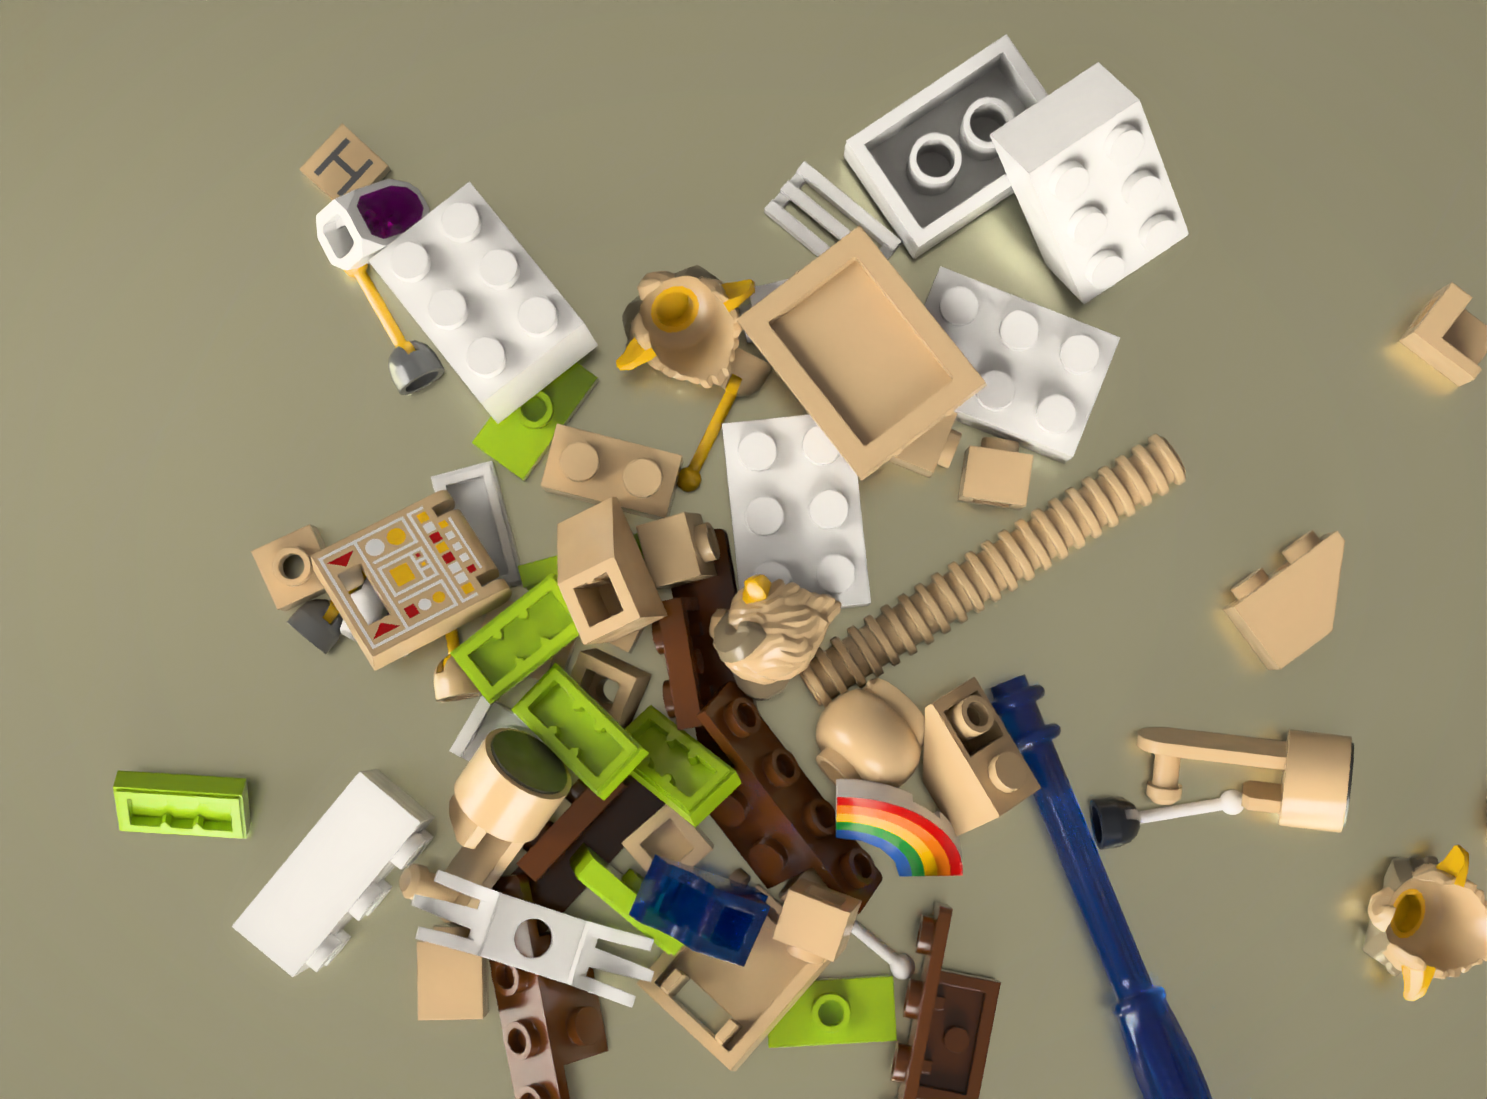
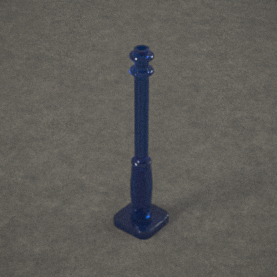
(1150, 1029)

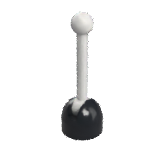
(1118, 821)

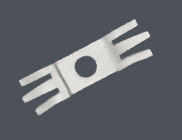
(571, 944)

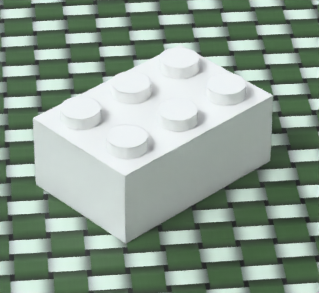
(933, 154)
(1090, 182)
(484, 302)
(1035, 364)
(795, 508)
(336, 874)

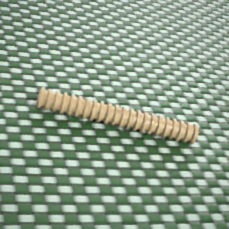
(994, 569)

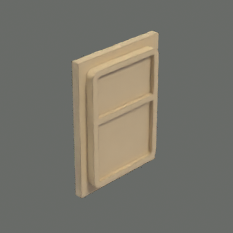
(861, 352)

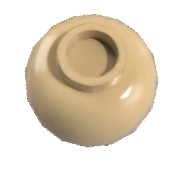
(870, 735)

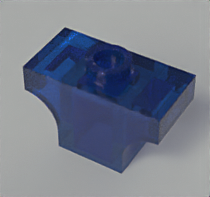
(701, 909)

